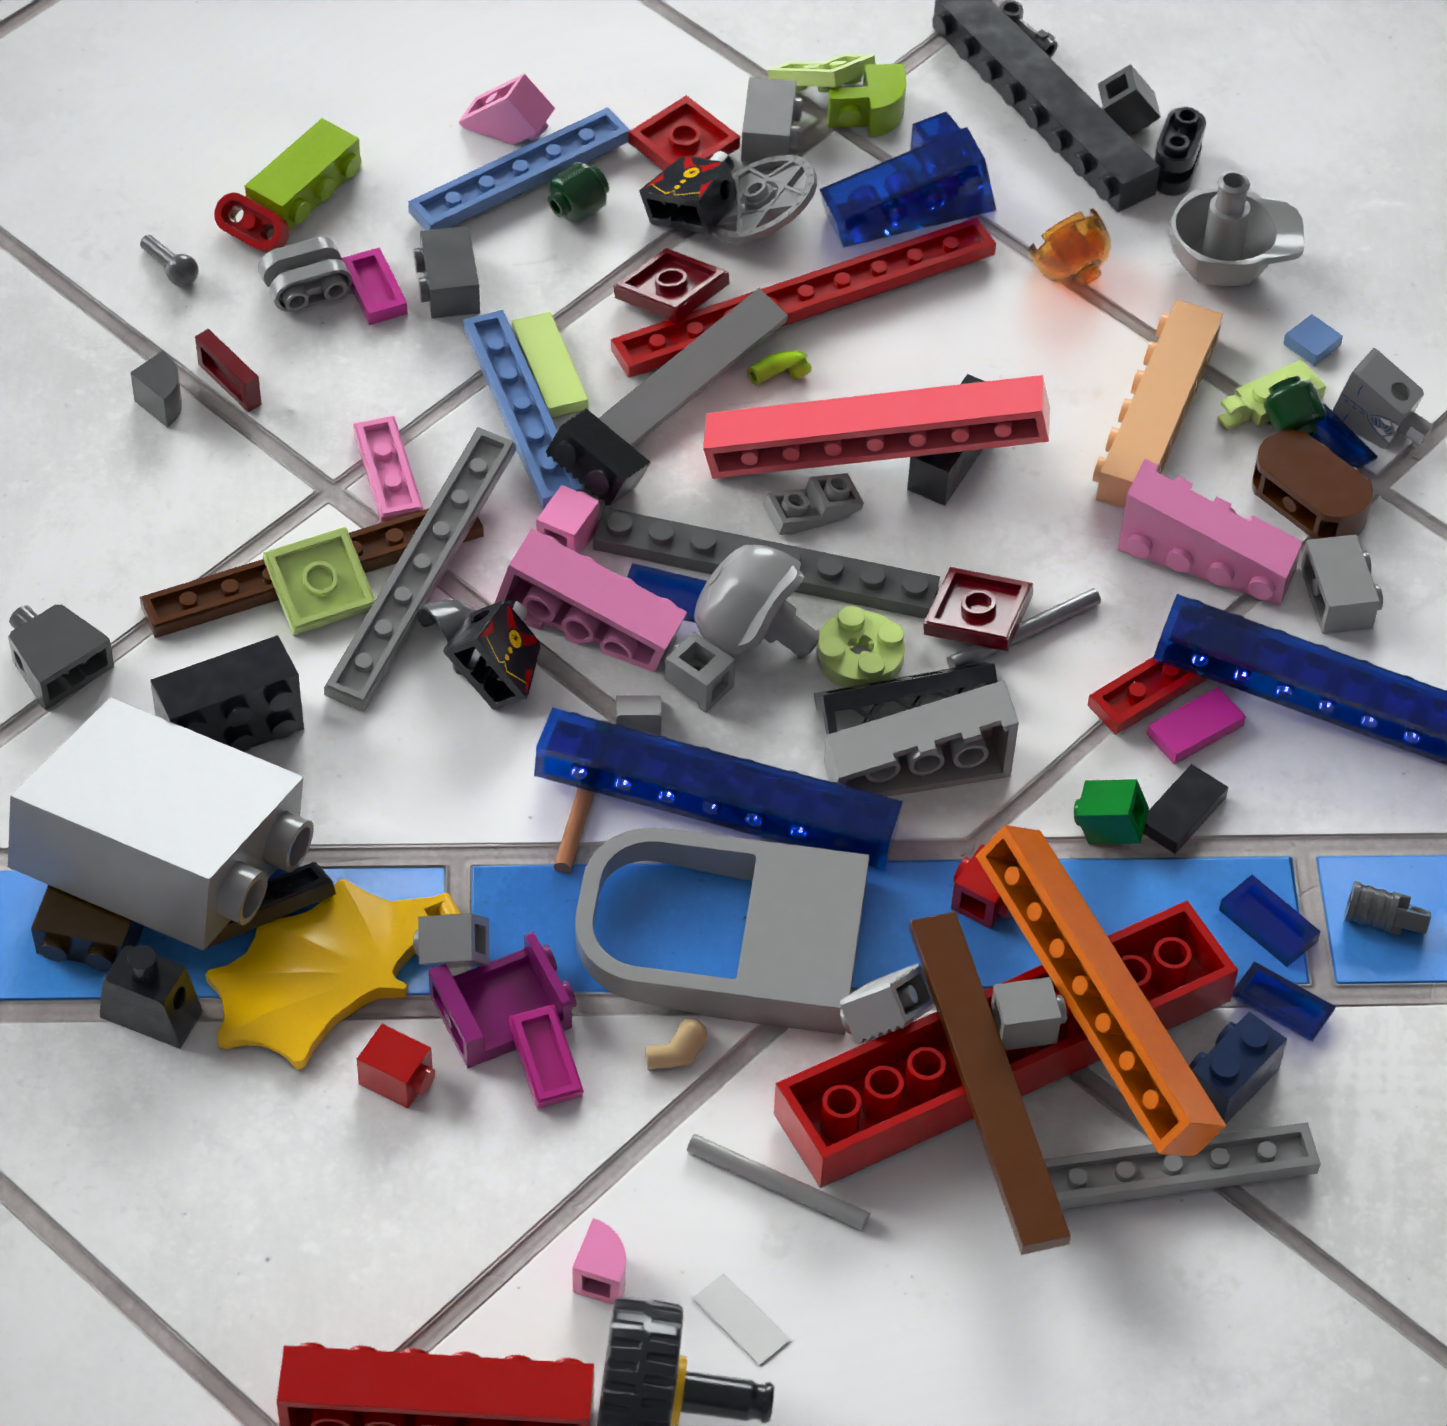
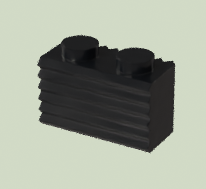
(597, 457)

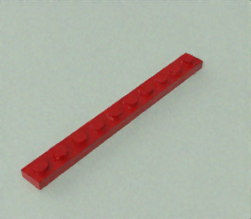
(817, 290)

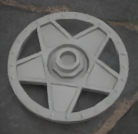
(767, 201)

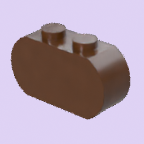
(1311, 485)

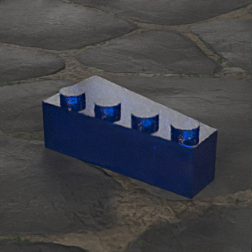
(911, 191)

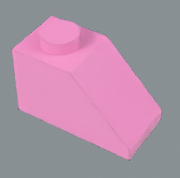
(509, 112)

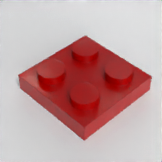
(680, 132)

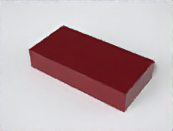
(228, 370)

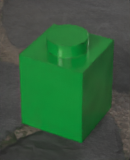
(1111, 811)

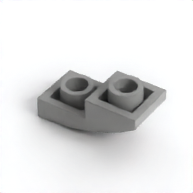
(821, 503)

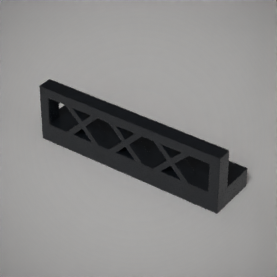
(899, 689)

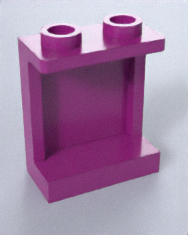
(482, 999)

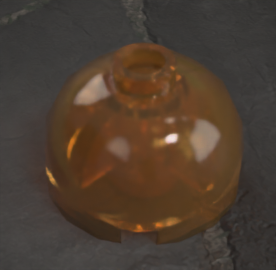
(1073, 249)

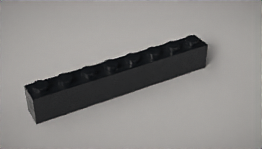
(1048, 100)

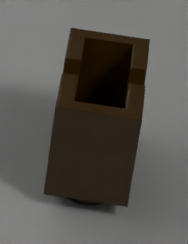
(81, 931)

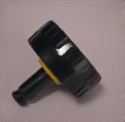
(648, 1377)

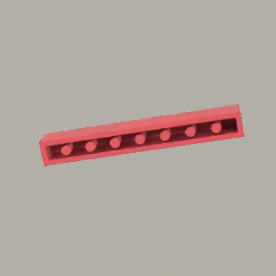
(877, 427)

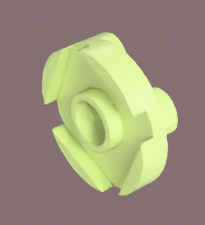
(860, 628)

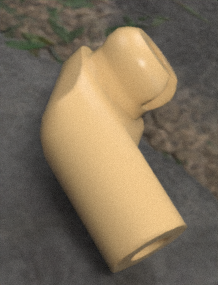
(681, 1050)

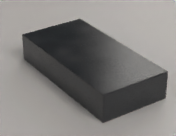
(1184, 808)

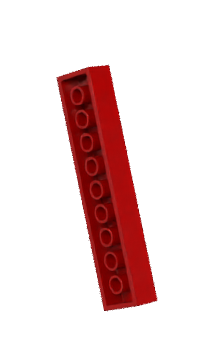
(907, 1082)

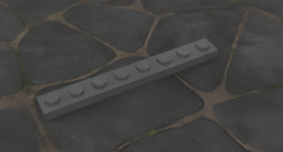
(824, 573)

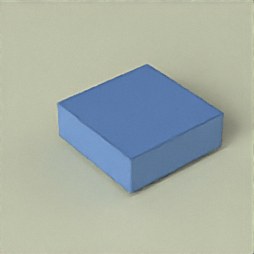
(1313, 339)

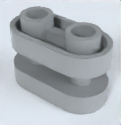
(305, 274)

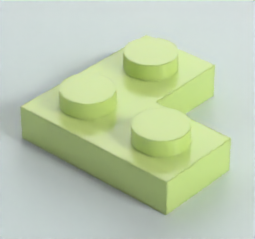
(824, 75)

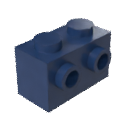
(1239, 1064)

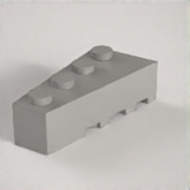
(928, 746)

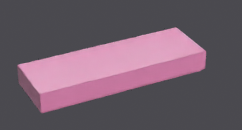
(387, 468)

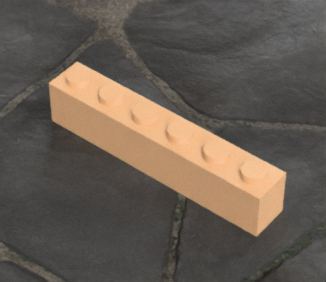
(1159, 399)

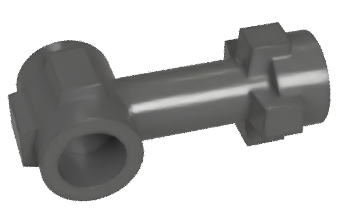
(1043, 39)

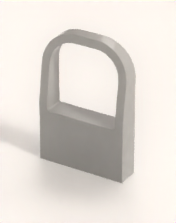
(795, 937)

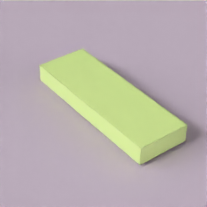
(550, 364)

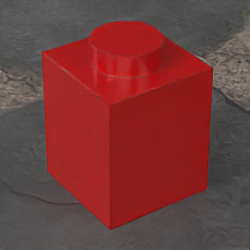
(395, 1066)

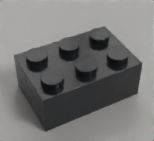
(235, 696)

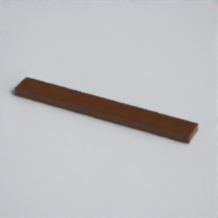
(252, 586)
(989, 1084)

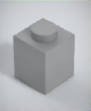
(452, 940)
(1027, 1013)

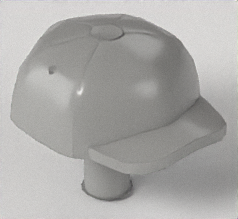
(1233, 233)
(749, 603)

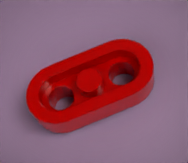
(254, 223)

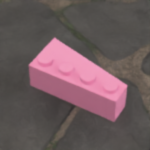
(1205, 537)
(589, 602)

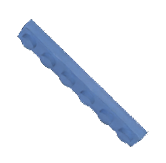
(518, 171)
(518, 401)

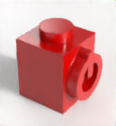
(976, 895)

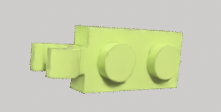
(1249, 399)

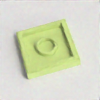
(319, 580)

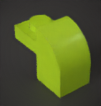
(874, 105)

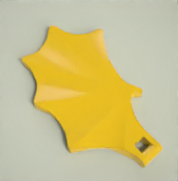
(318, 970)

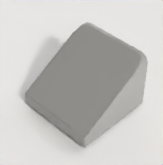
(640, 713)

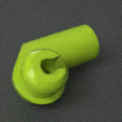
(778, 362)

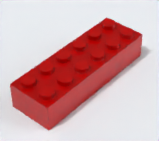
(430, 1389)

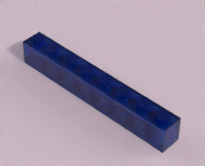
(1305, 677)
(715, 787)

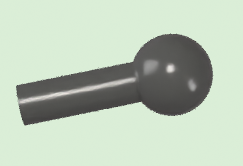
(180, 268)

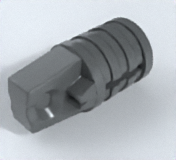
(1385, 910)

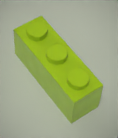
(307, 172)

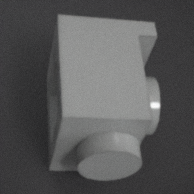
(700, 670)

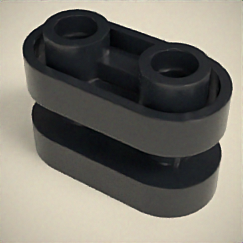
(1179, 150)

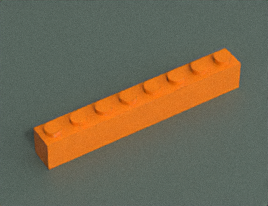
(1100, 992)

